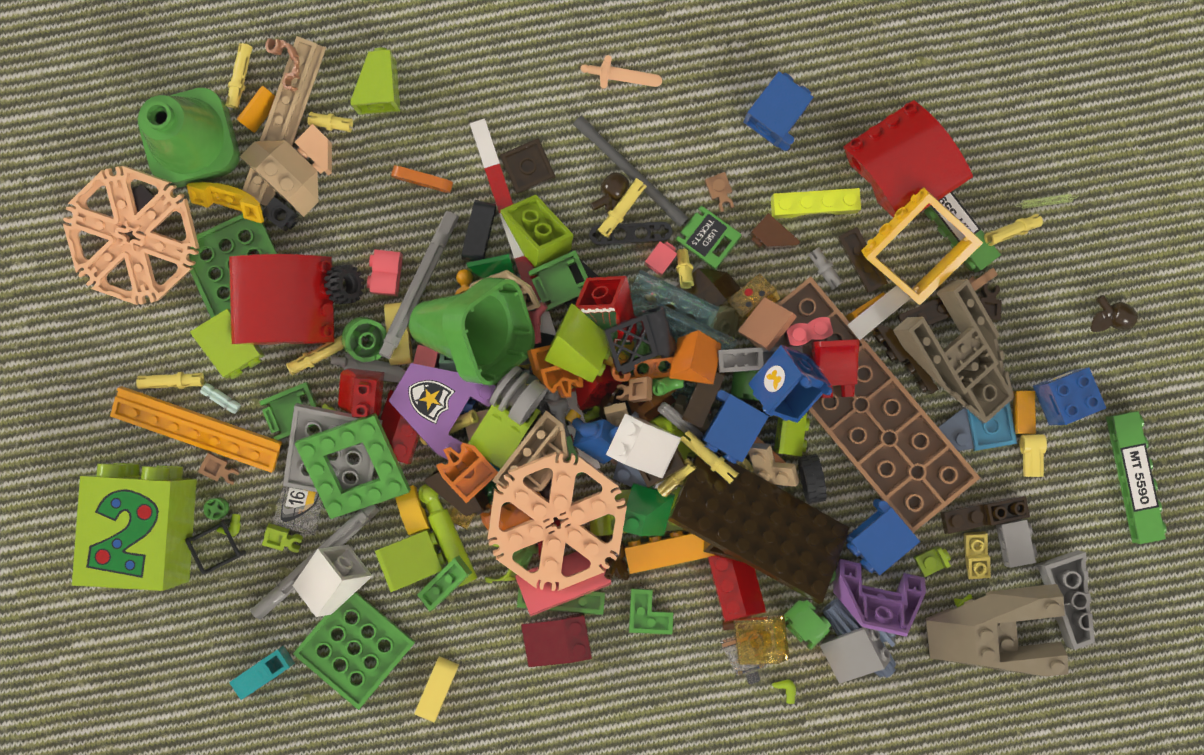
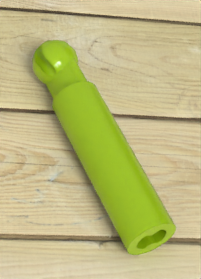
(445, 530)

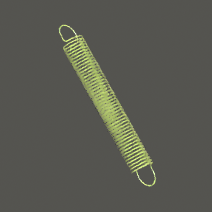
(1031, 203)

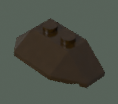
(711, 286)

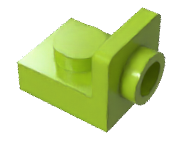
(932, 560)

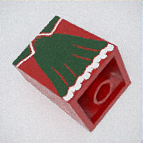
(607, 304)

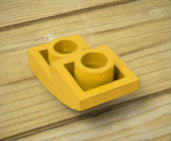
(411, 512)

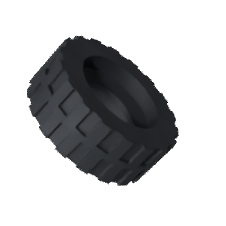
(812, 478)

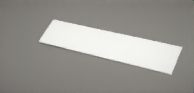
(878, 312)

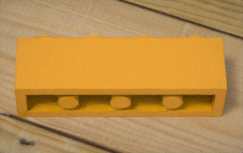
(664, 551)

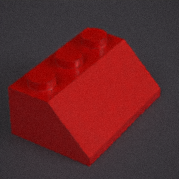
(399, 433)
(736, 588)

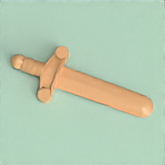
(607, 72)

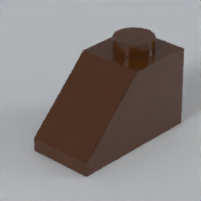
(772, 235)

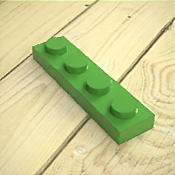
(588, 604)

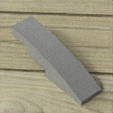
(746, 359)

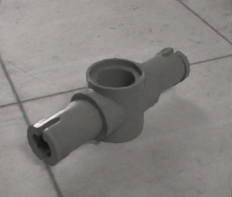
(556, 406)

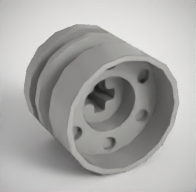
(515, 393)

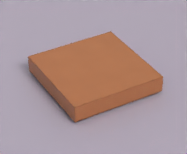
(767, 324)

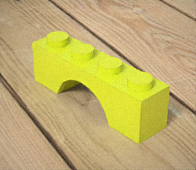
(815, 202)

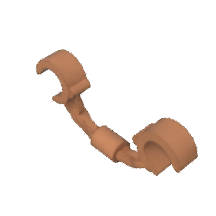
(277, 50)

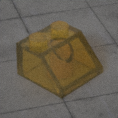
(761, 640)

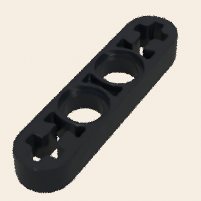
(631, 238)

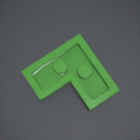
(643, 618)

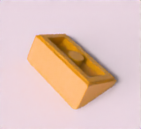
(257, 109)
(1024, 412)

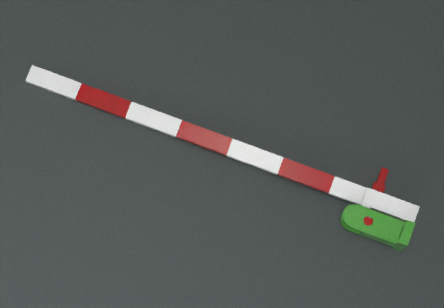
(503, 200)

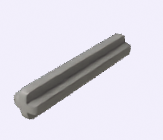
(676, 418)

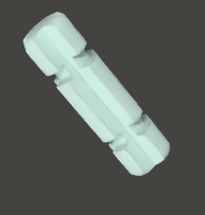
(220, 398)

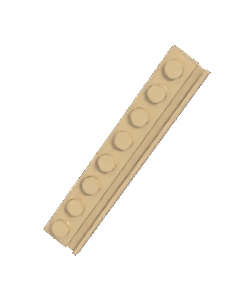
(287, 110)

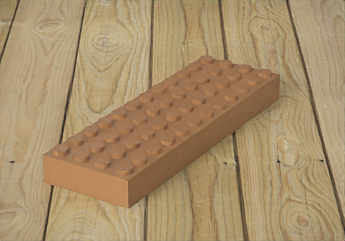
(882, 425)

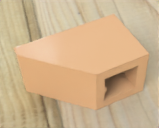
(317, 147)

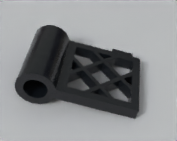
(657, 333)

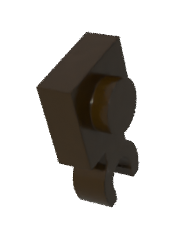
(990, 303)

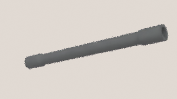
(591, 133)

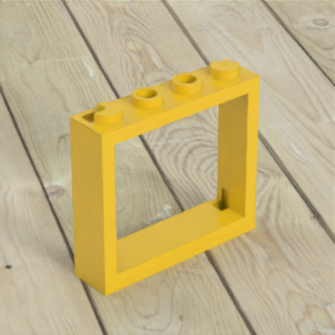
(944, 268)

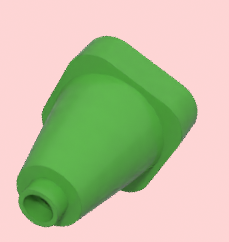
(193, 141)
(480, 329)

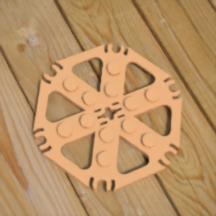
(119, 244)
(558, 506)

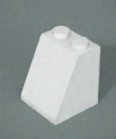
(643, 446)
(331, 579)

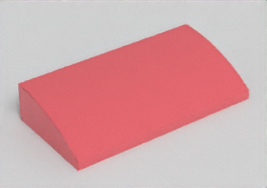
(542, 600)

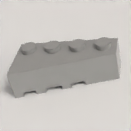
(1071, 577)

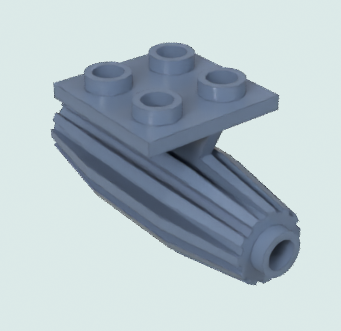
(844, 622)

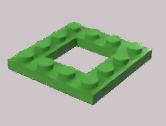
(337, 501)

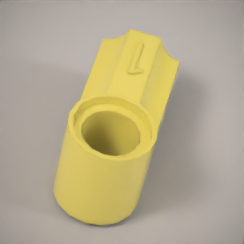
(1033, 450)

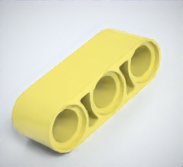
(403, 352)
(436, 689)

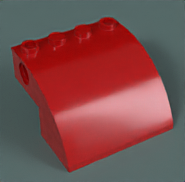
(905, 155)
(280, 299)

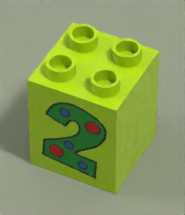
(134, 527)

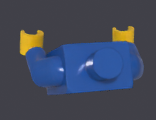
(592, 437)

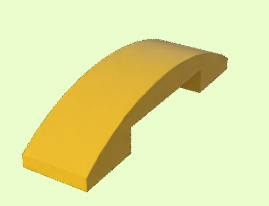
(208, 193)

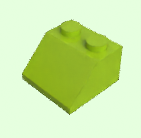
(790, 436)

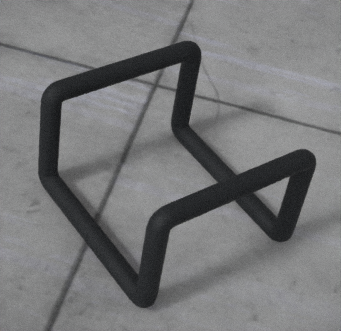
(237, 554)

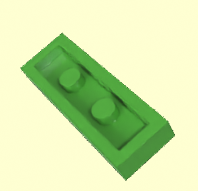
(444, 583)

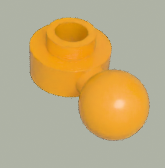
(464, 278)

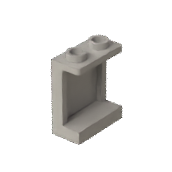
(855, 654)

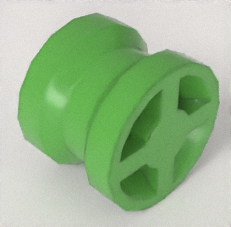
(211, 507)

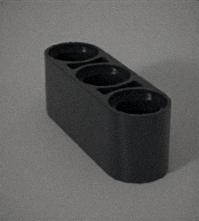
(478, 231)

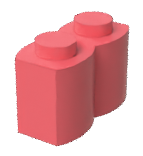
(385, 272)
(814, 330)

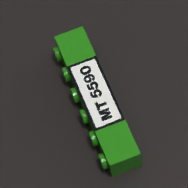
(981, 256)
(1136, 477)

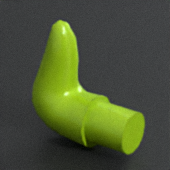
(592, 414)
(234, 525)
(790, 689)

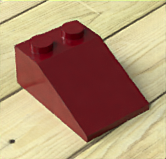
(557, 640)

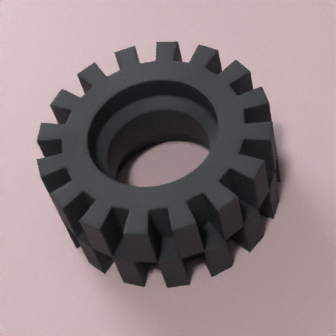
(335, 284)

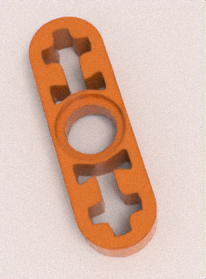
(422, 179)

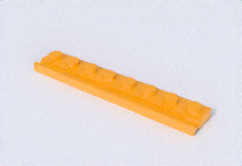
(196, 429)

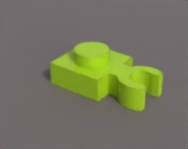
(278, 538)

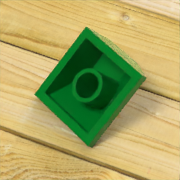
(491, 266)
(647, 511)

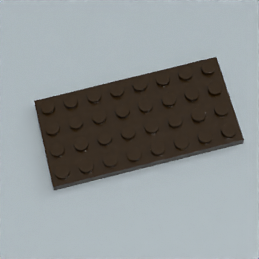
(761, 527)

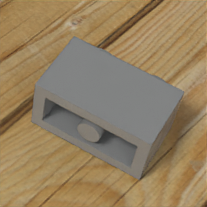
(1016, 543)

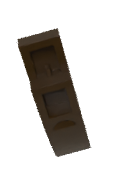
(897, 353)
(985, 514)

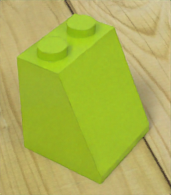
(377, 85)
(216, 342)
(579, 346)
(410, 560)

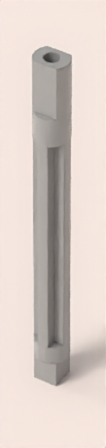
(418, 284)
(339, 538)

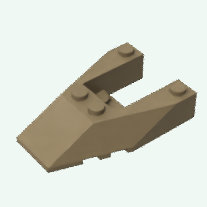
(972, 363)
(986, 632)

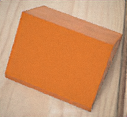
(695, 358)

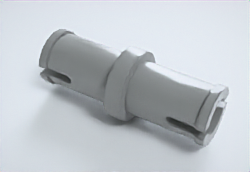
(825, 268)

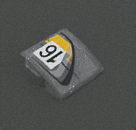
(298, 510)

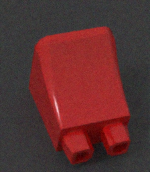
(838, 363)
(361, 392)
(592, 393)

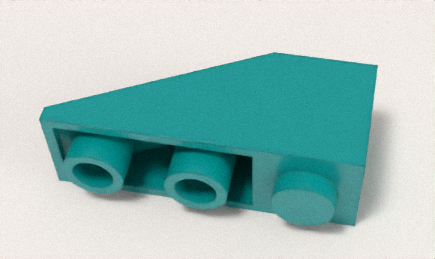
(262, 672)

